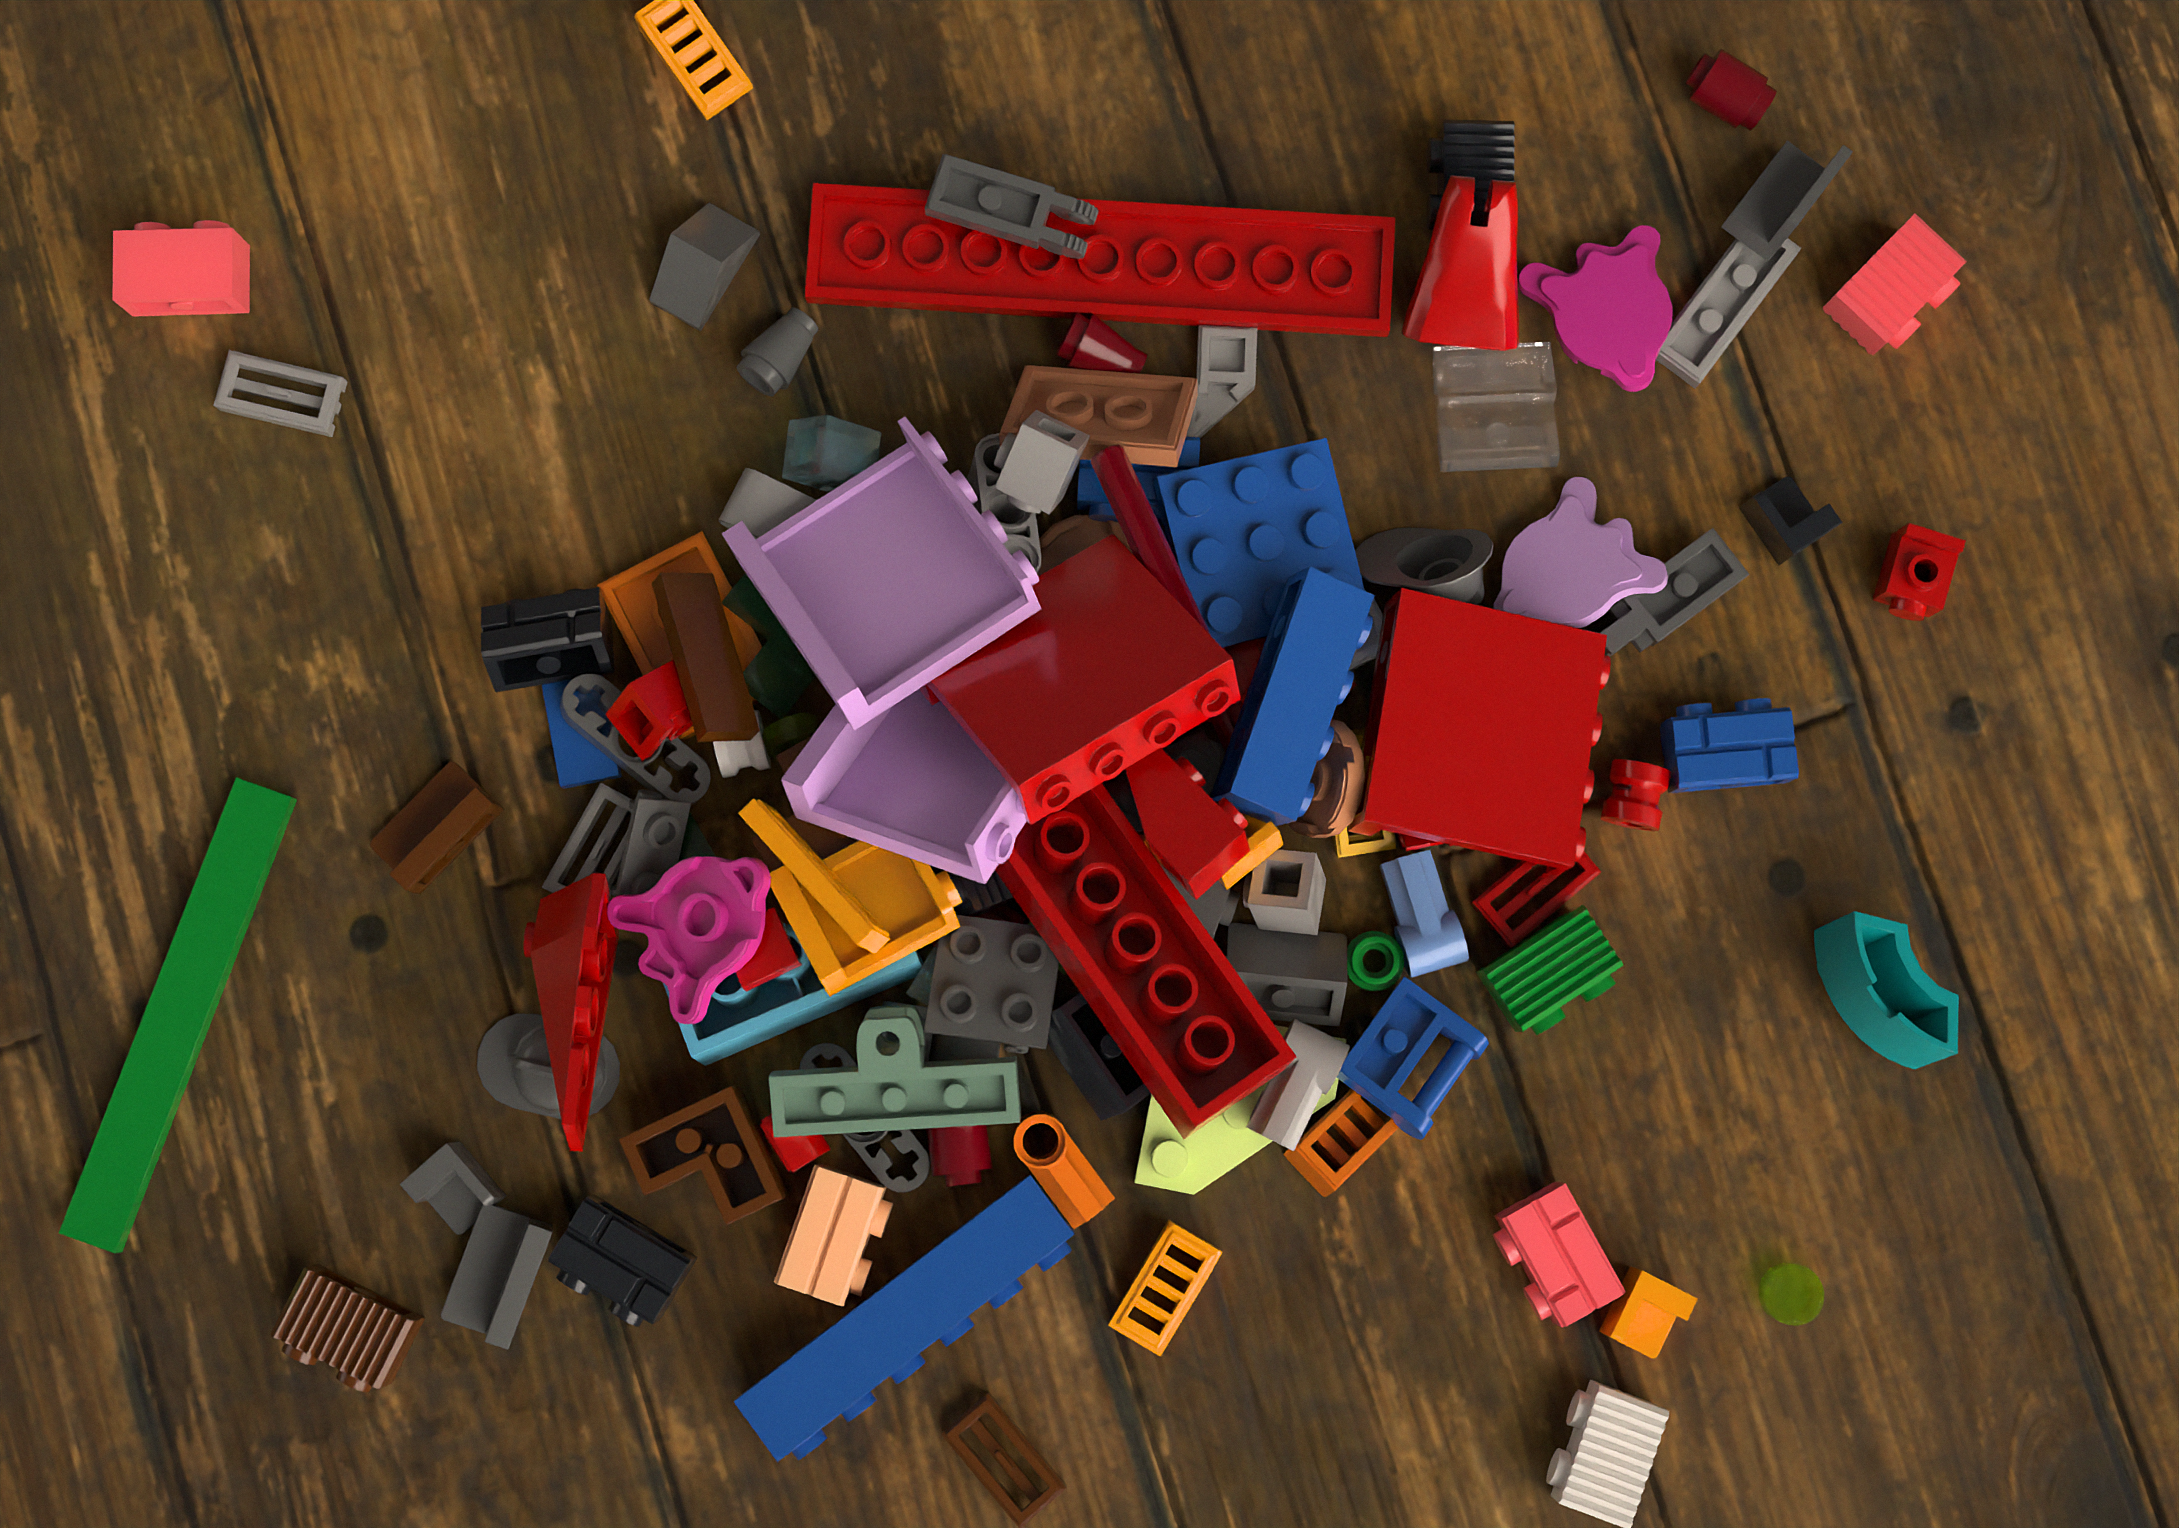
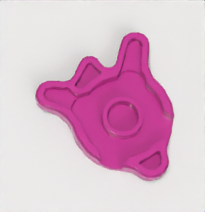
(1610, 309)
(699, 926)

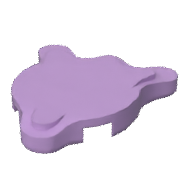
(1571, 567)

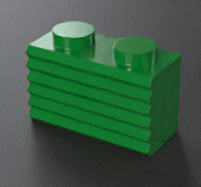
(1550, 970)

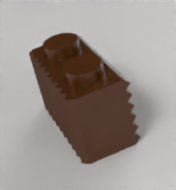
(346, 1328)

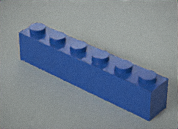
(904, 1318)

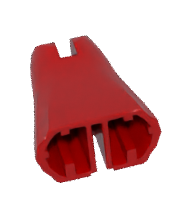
(1469, 272)

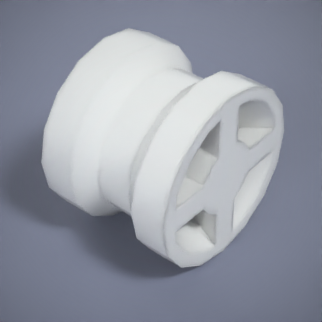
(741, 754)

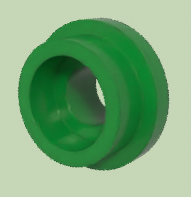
(1392, 956)

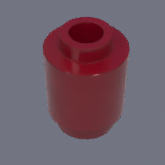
(1730, 89)
(959, 1153)

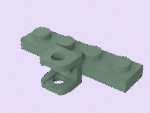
(894, 1086)

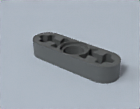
(634, 766)
(882, 1162)

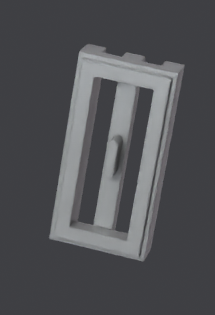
(327, 405)
(581, 833)

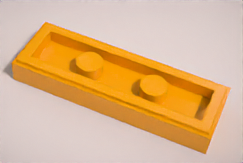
(815, 875)

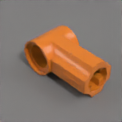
(1063, 1172)

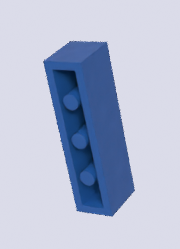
(1294, 697)

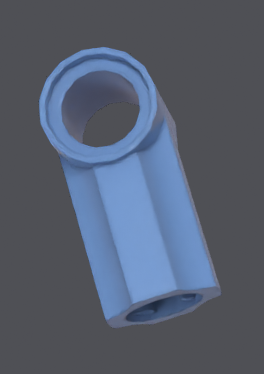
(1425, 925)

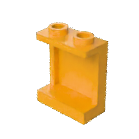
(895, 889)

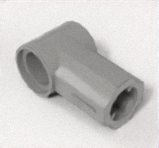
(1294, 1093)

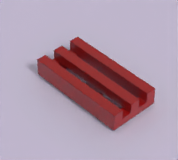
(1497, 919)

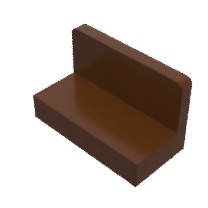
(435, 828)

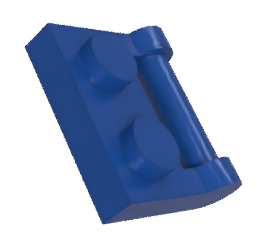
(1395, 1045)

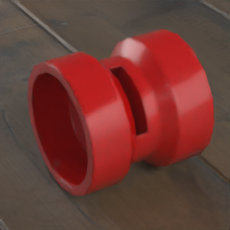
(1635, 795)

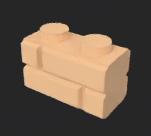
(832, 1235)

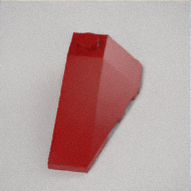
(573, 972)

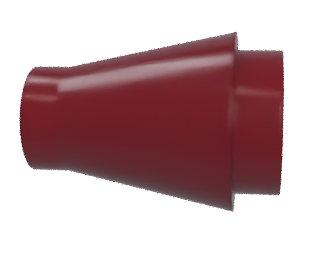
(1096, 346)

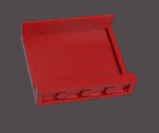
(1087, 680)
(1482, 729)

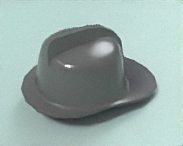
(1428, 561)
(518, 1067)

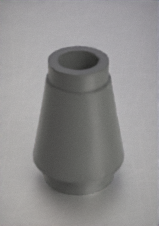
(777, 353)

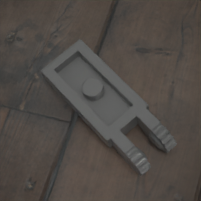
(1006, 206)

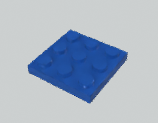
(1252, 526)

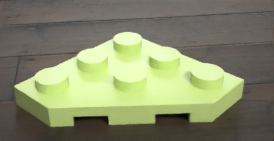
(1208, 1153)

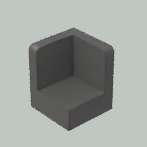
(454, 1186)

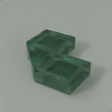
(779, 670)

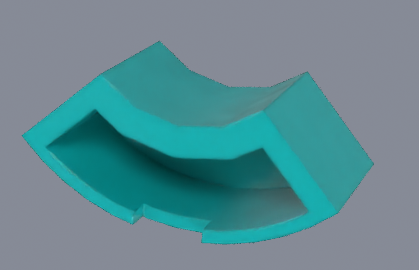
(1885, 991)

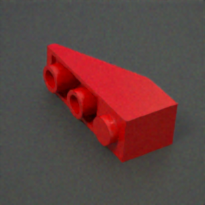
(1183, 824)

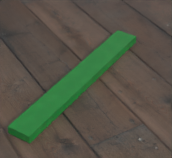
(177, 1016)

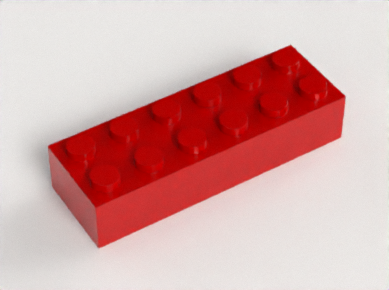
(1143, 960)

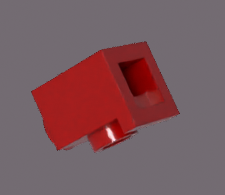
(1897, 580)
(651, 710)

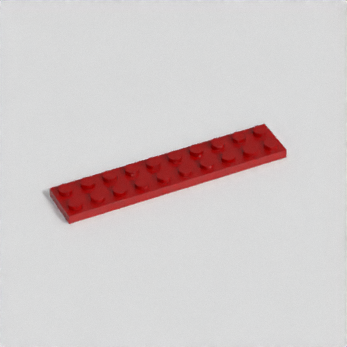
(1138, 264)

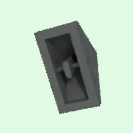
(701, 264)

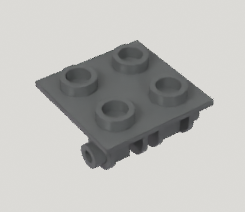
(993, 984)

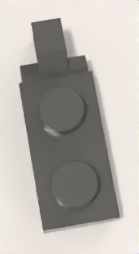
(1694, 582)

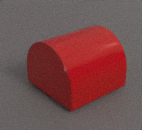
(794, 1151)

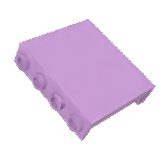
(889, 578)
(908, 787)

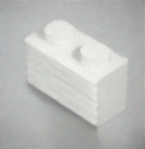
(1607, 1453)

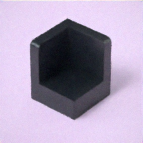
(1787, 519)

